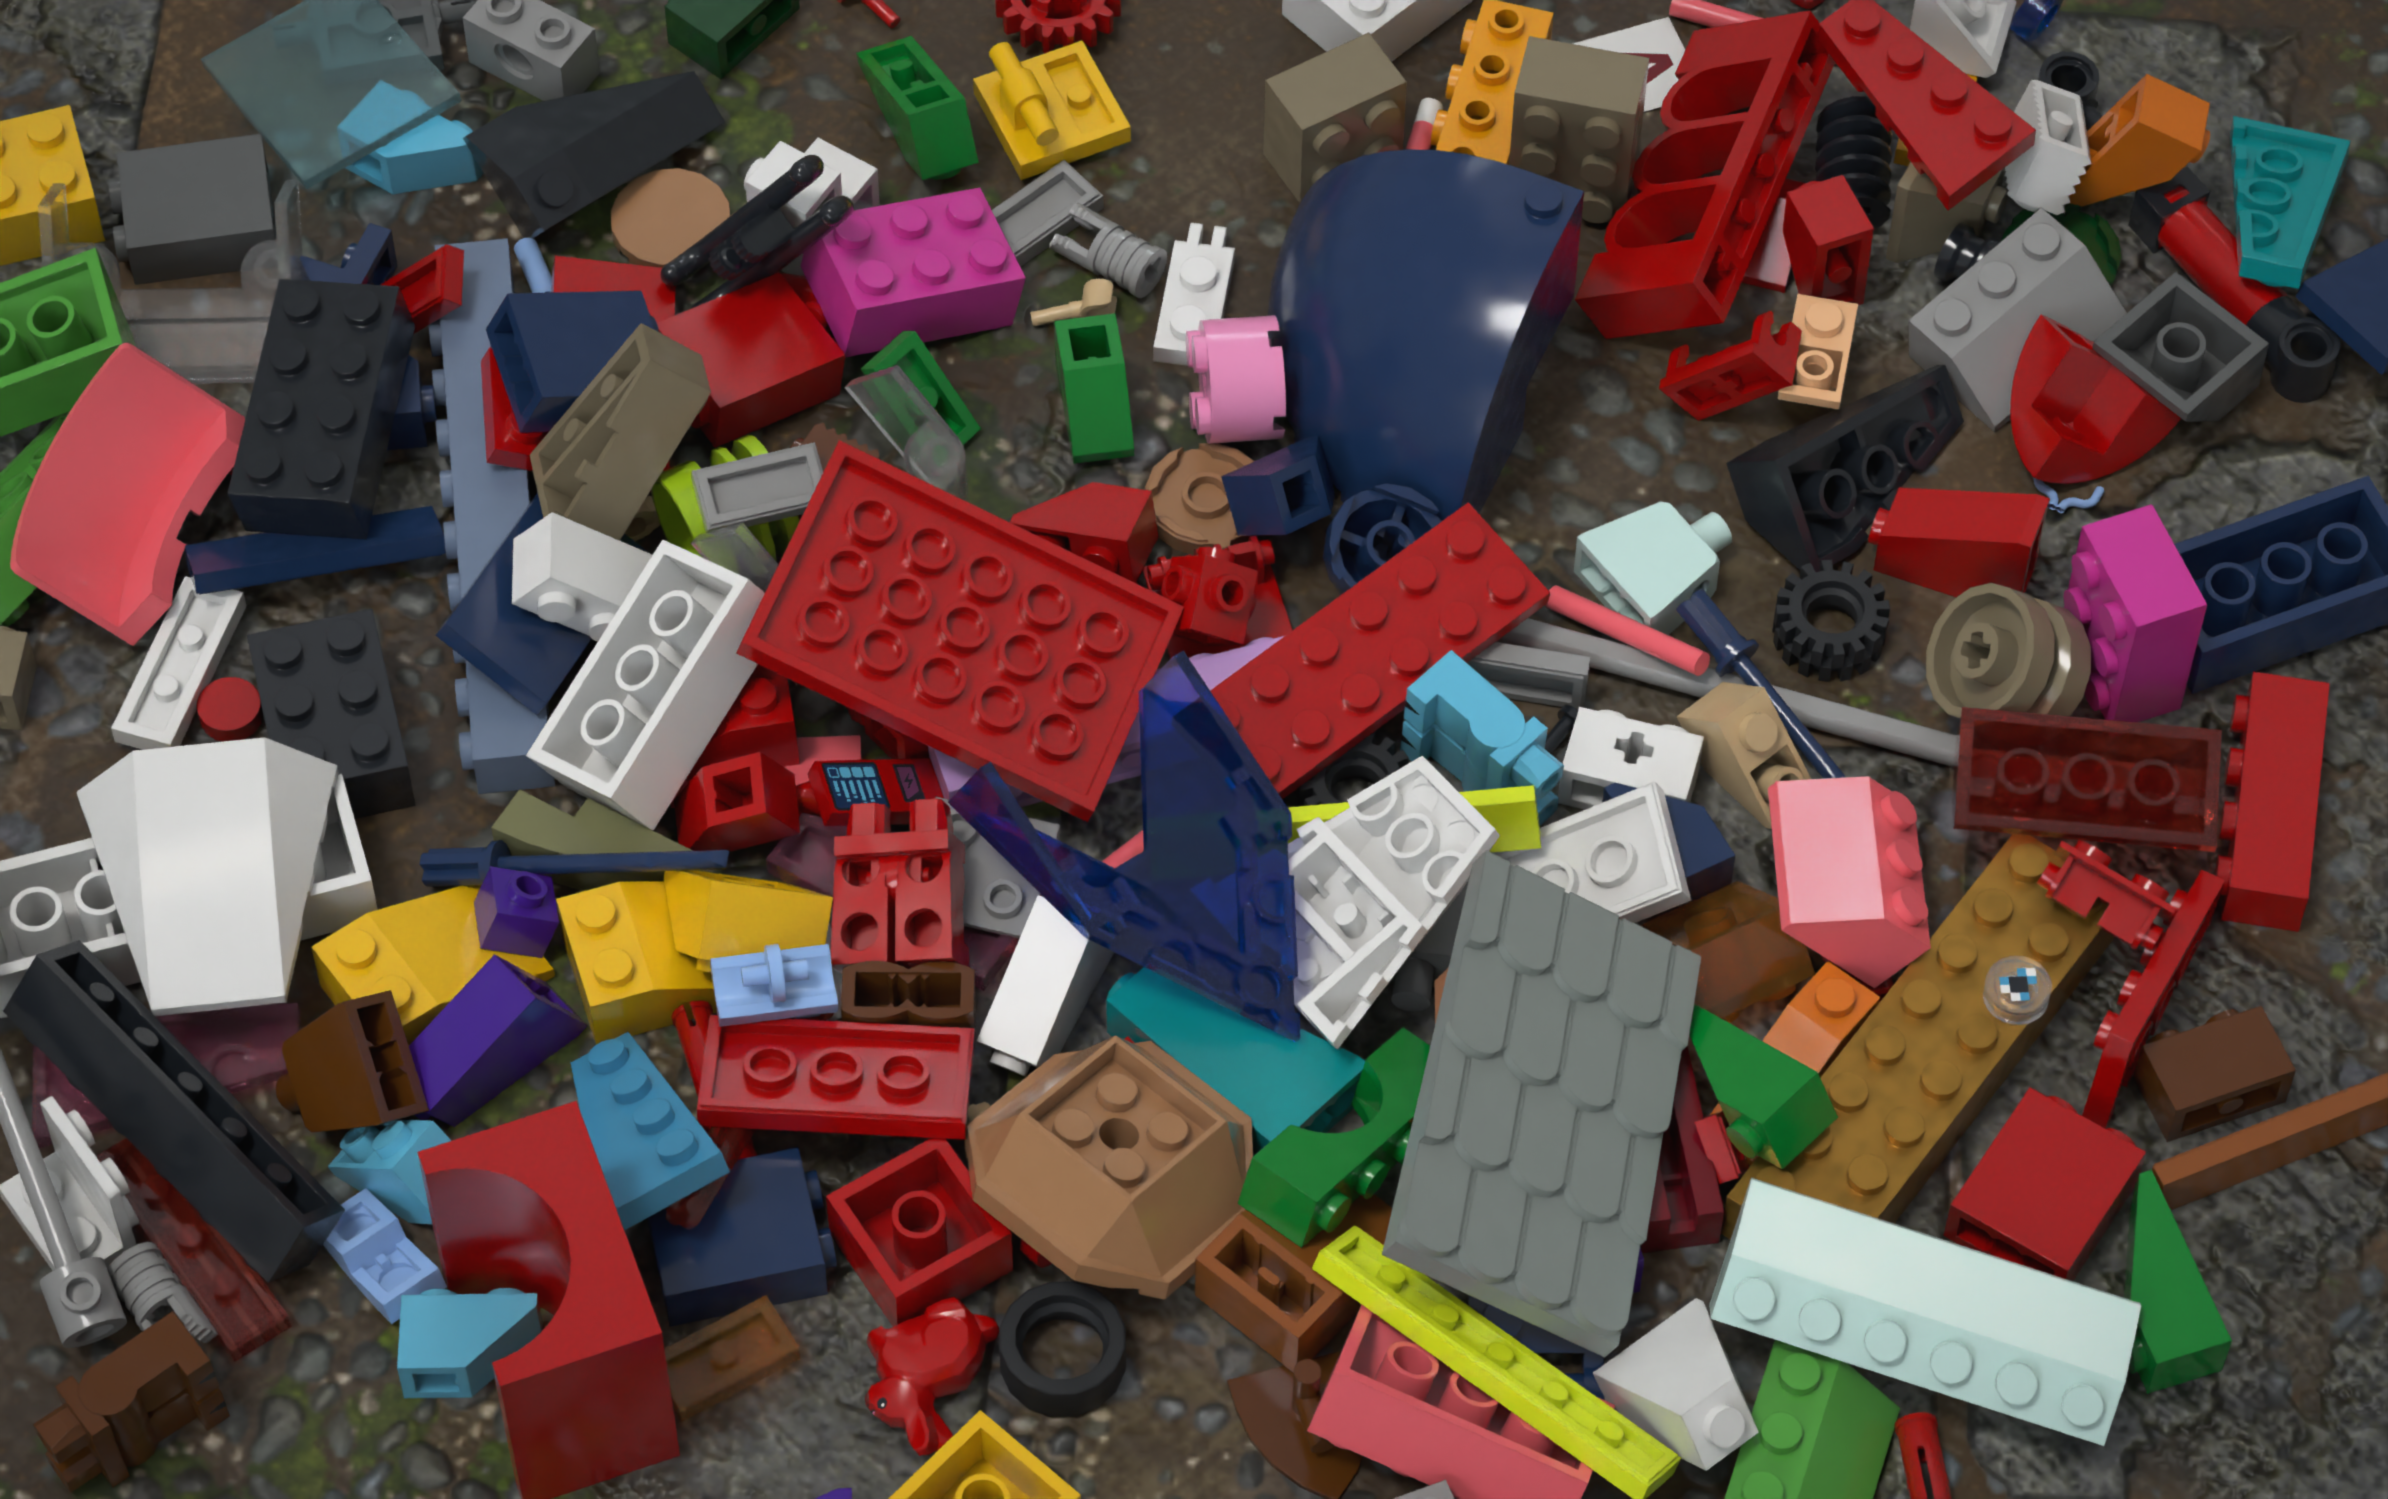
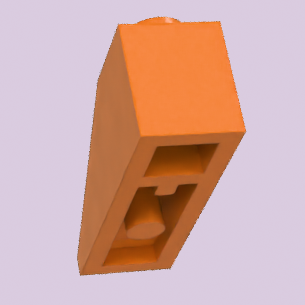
(2143, 141)
(1820, 1020)

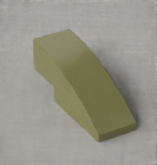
(541, 829)

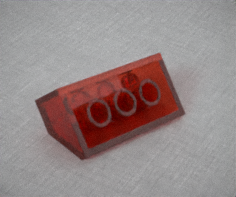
(2086, 779)

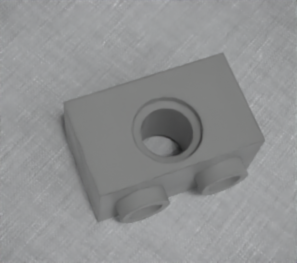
(532, 46)

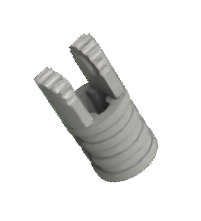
(1113, 253)
(154, 1291)

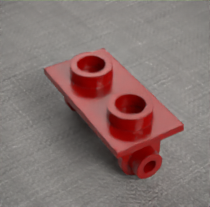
(2130, 903)

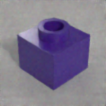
(516, 912)

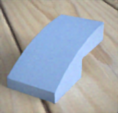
(379, 1255)

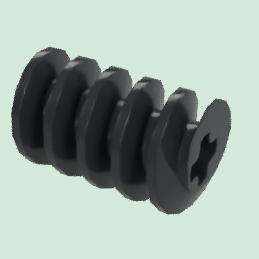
(1856, 146)

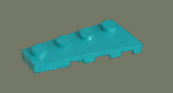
(2281, 197)

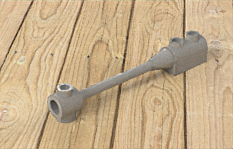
(78, 1289)

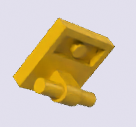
(1049, 107)

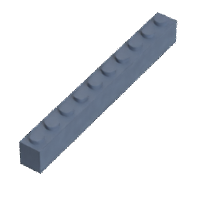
(486, 507)

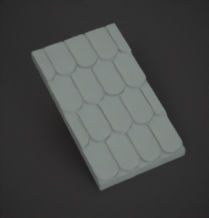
(1543, 1105)

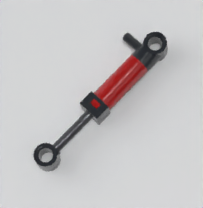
(2178, 220)

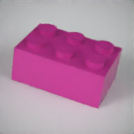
(915, 267)
(2137, 615)

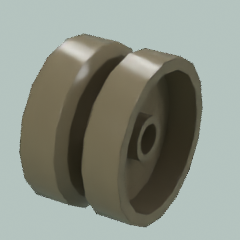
(2007, 654)

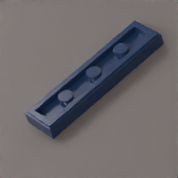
(284, 557)

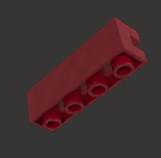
(1686, 1190)

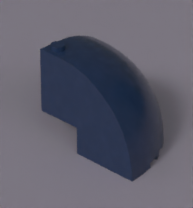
(1419, 314)

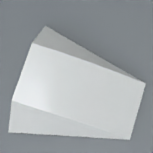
(211, 865)
(1375, 889)

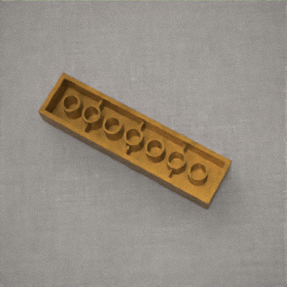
(1933, 1047)

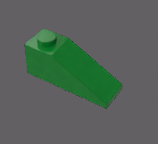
(920, 108)
(1765, 1095)
(2178, 1322)

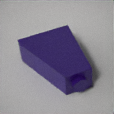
(489, 1039)

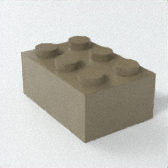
(1580, 120)

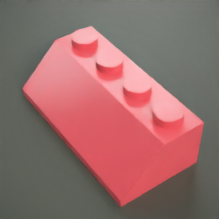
(1435, 1425)

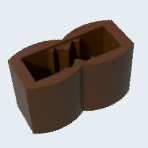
(922, 995)

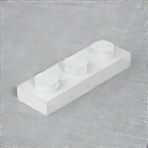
(178, 667)

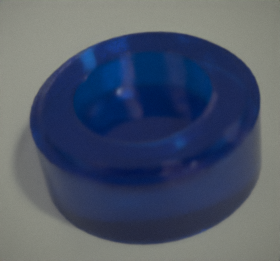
(2034, 17)

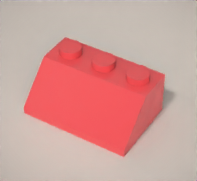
(1850, 873)

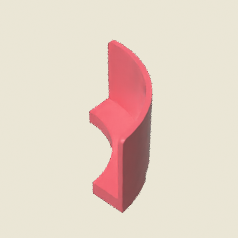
(118, 489)

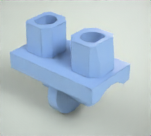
(774, 985)

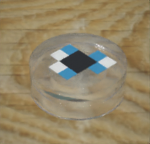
(2017, 990)

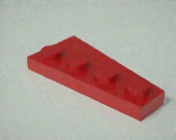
(1937, 111)
(2148, 994)

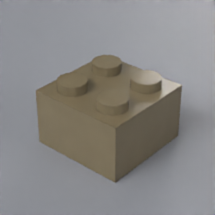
(1332, 112)

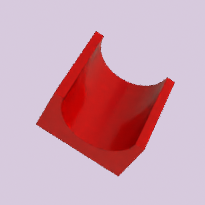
(537, 1216)

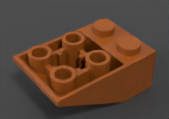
(1269, 1284)

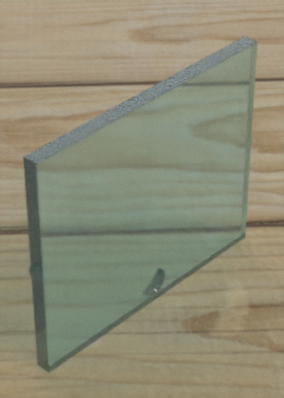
(330, 83)

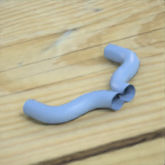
(2068, 502)

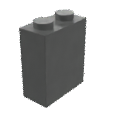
(191, 207)

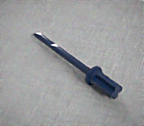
(1733, 654)
(471, 865)

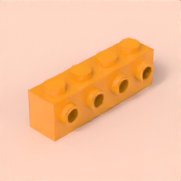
(1486, 83)

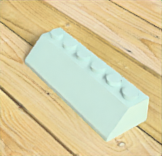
(1926, 1311)

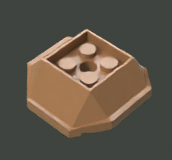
(1113, 1165)

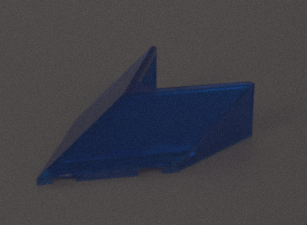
(1213, 882)

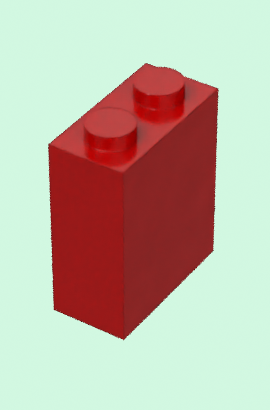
(760, 357)
(2045, 1188)

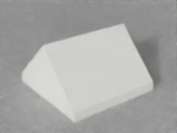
(1965, 31)

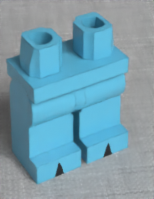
(1478, 733)

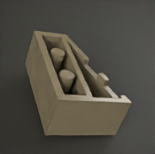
(620, 433)

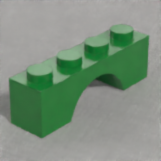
(1312, 1177)

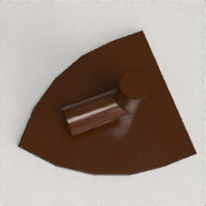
(1276, 1416)

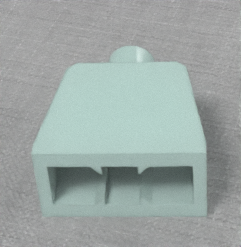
(1651, 562)

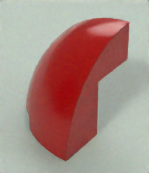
(2077, 411)

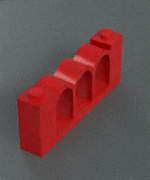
(1665, 286)

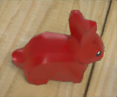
(924, 1362)

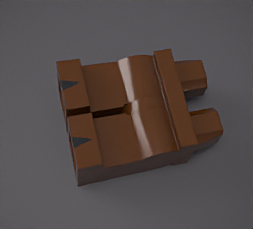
(130, 1405)

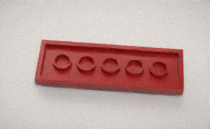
(1360, 653)

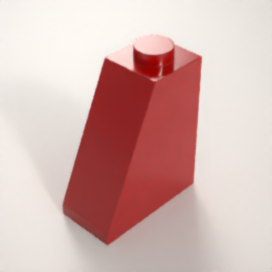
(1959, 538)

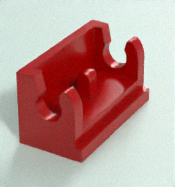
(1736, 373)

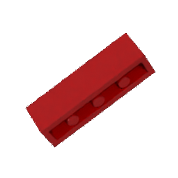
(2274, 800)

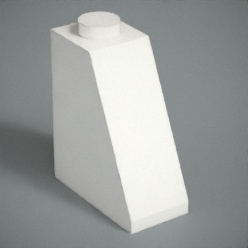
(1042, 991)
(1681, 1388)

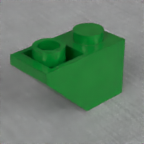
(1093, 388)

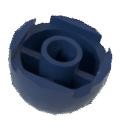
(1373, 530)

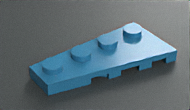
(641, 1131)

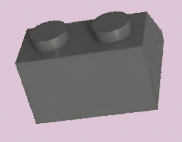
(2186, 351)

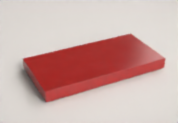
(837, 1077)

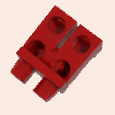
(898, 890)

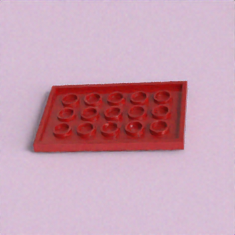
(961, 630)

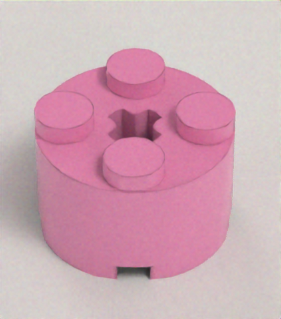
(1237, 379)

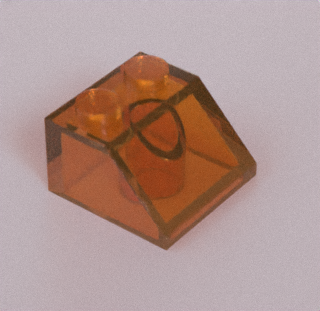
(1740, 948)

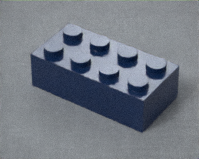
(2289, 581)

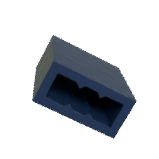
(557, 345)
(748, 1244)

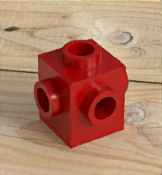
(1214, 595)

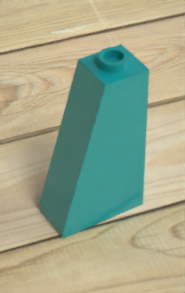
(1243, 1061)

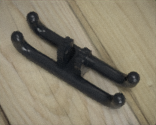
(758, 236)

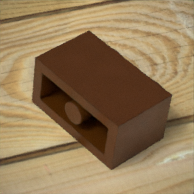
(2213, 1072)

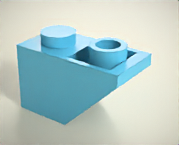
(422, 159)
(388, 1164)
(455, 1337)

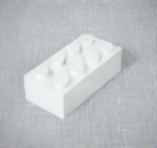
(653, 686)

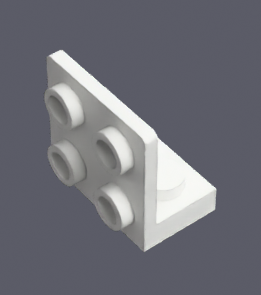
(87, 1190)

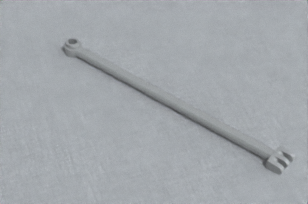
(1811, 710)

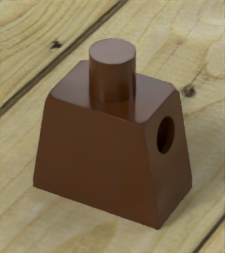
(351, 1068)

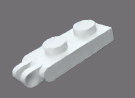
(1193, 291)

